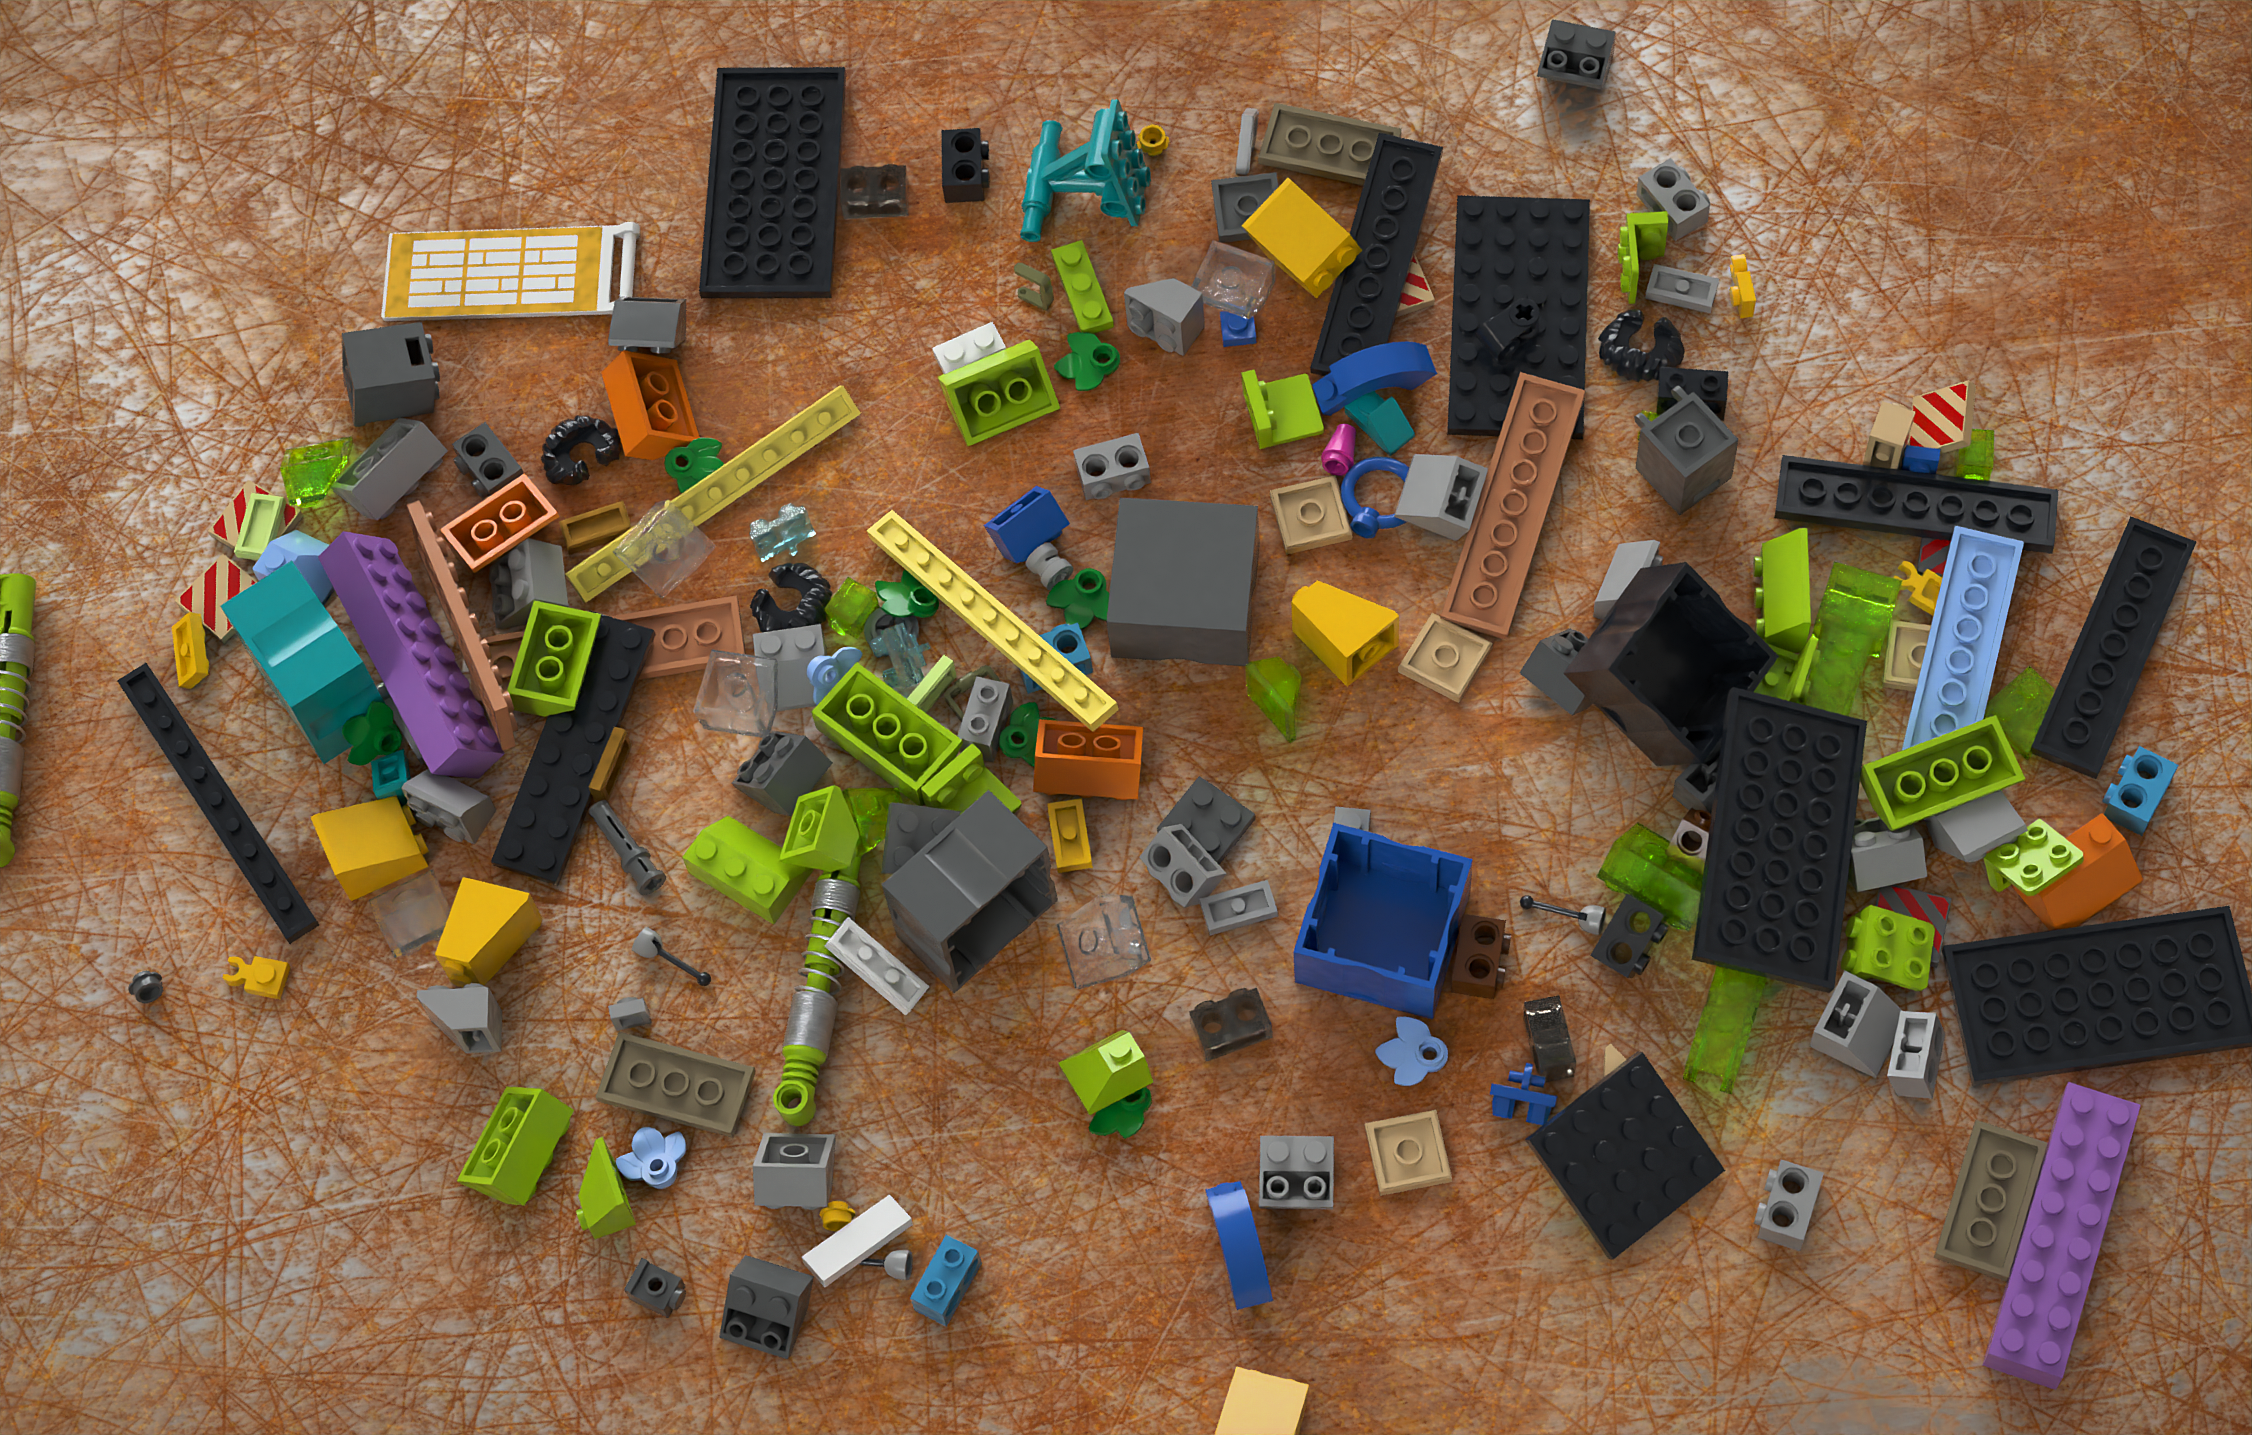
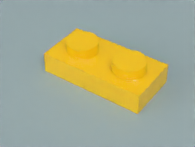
(190, 650)
(1069, 835)

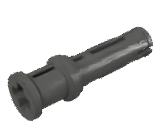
(633, 858)

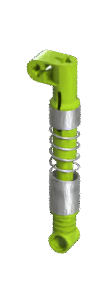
(16, 665)
(815, 1009)

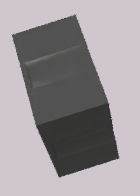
(1183, 581)
(970, 891)

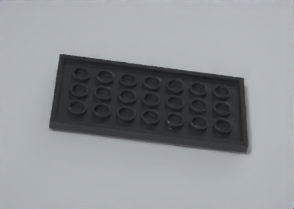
(773, 183)
(1508, 254)
(1780, 840)
(2100, 995)

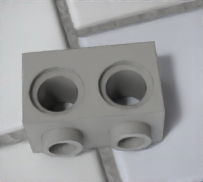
(1680, 195)
(1109, 459)
(986, 716)
(1186, 861)
(1916, 1054)
(1796, 1206)

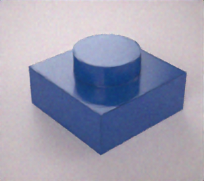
(1237, 329)
(1920, 459)

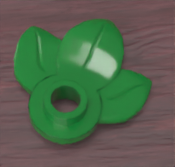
(1083, 361)
(700, 458)
(906, 597)
(1081, 604)
(1024, 725)
(372, 734)
(1122, 1115)

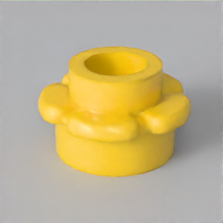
(1152, 133)
(836, 1215)

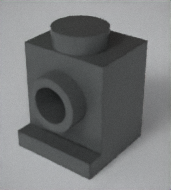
(662, 1301)

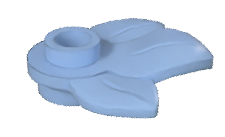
(827, 671)
(1407, 1052)
(651, 1153)

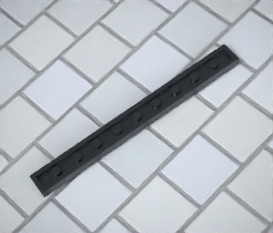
(218, 803)

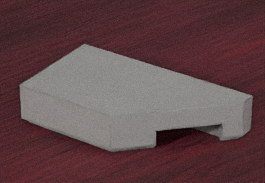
(1247, 140)

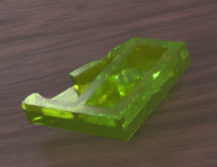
(2021, 709)
(870, 813)

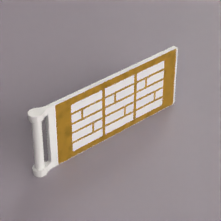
(505, 272)

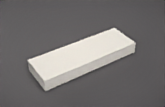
(876, 966)
(857, 1240)

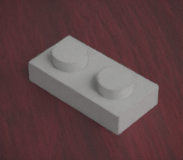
(1682, 288)
(1238, 907)

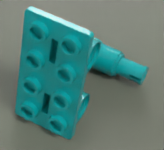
(1110, 164)

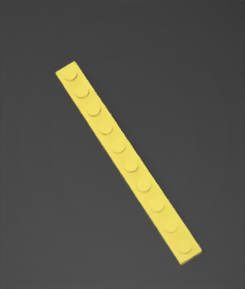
(729, 482)
(993, 621)

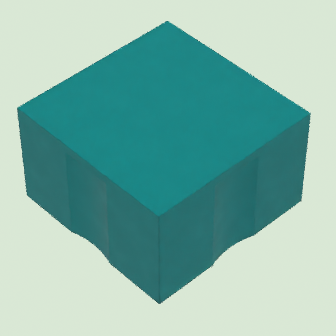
(303, 657)

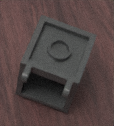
(381, 375)
(1685, 451)

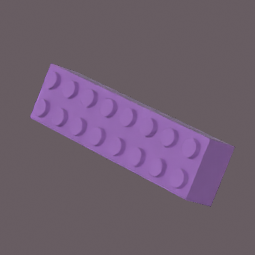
(411, 655)
(2061, 1236)

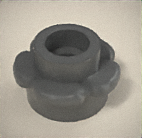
(146, 986)

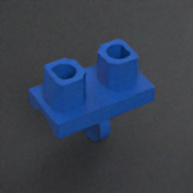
(1505, 1097)

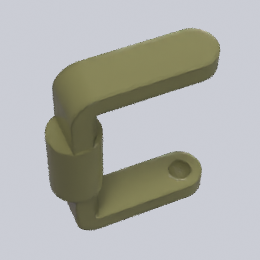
(1046, 294)
(964, 684)

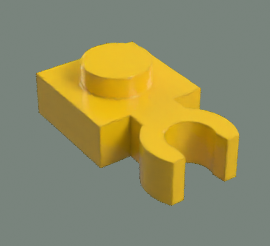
(1742, 292)
(1923, 588)
(261, 978)

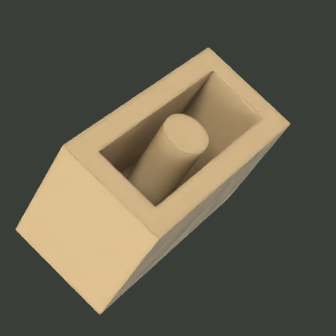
(1889, 436)

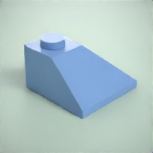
(304, 553)

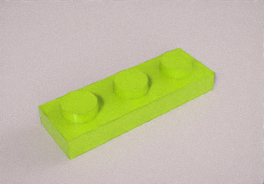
(1082, 288)

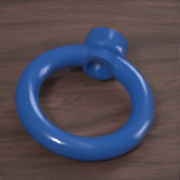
(1367, 520)

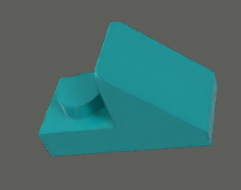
(1381, 421)
(390, 774)

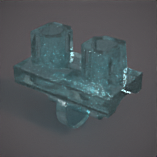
(782, 533)
(904, 654)

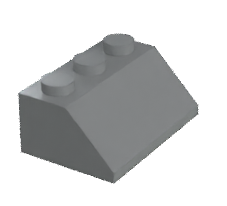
(390, 468)

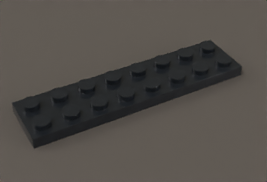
(1387, 231)
(1913, 502)
(2112, 647)
(558, 778)

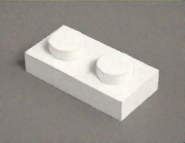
(968, 348)

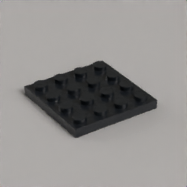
(1625, 1155)

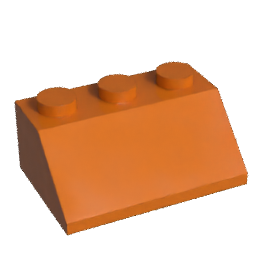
(649, 404)
(498, 524)
(1086, 762)
(2093, 885)

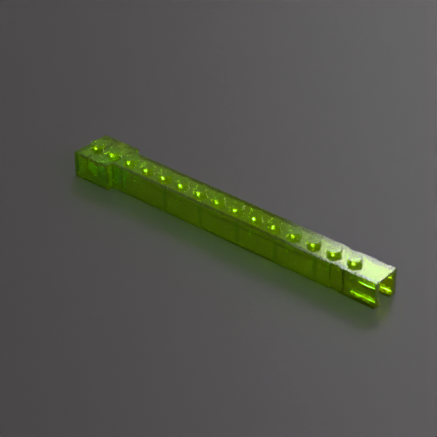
(1849, 629)

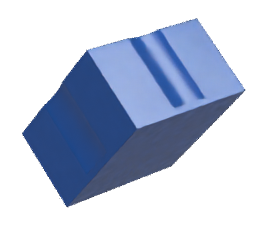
(1383, 921)

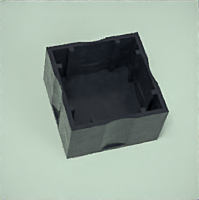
(1667, 664)

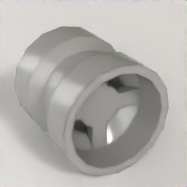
(1048, 565)

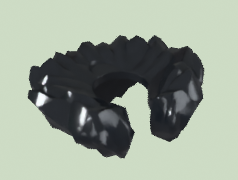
(1633, 362)
(568, 434)
(811, 608)

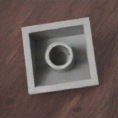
(794, 651)
(794, 1170)

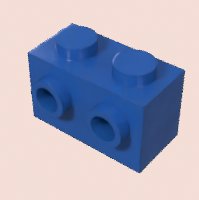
(1027, 524)

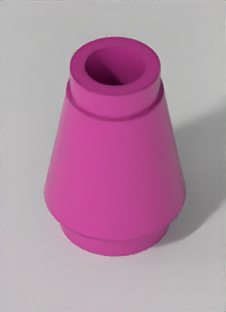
(1339, 452)

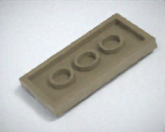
(1320, 143)
(675, 1084)
(1990, 1200)

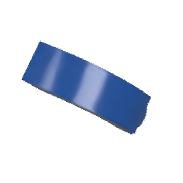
(1371, 369)
(1239, 1244)

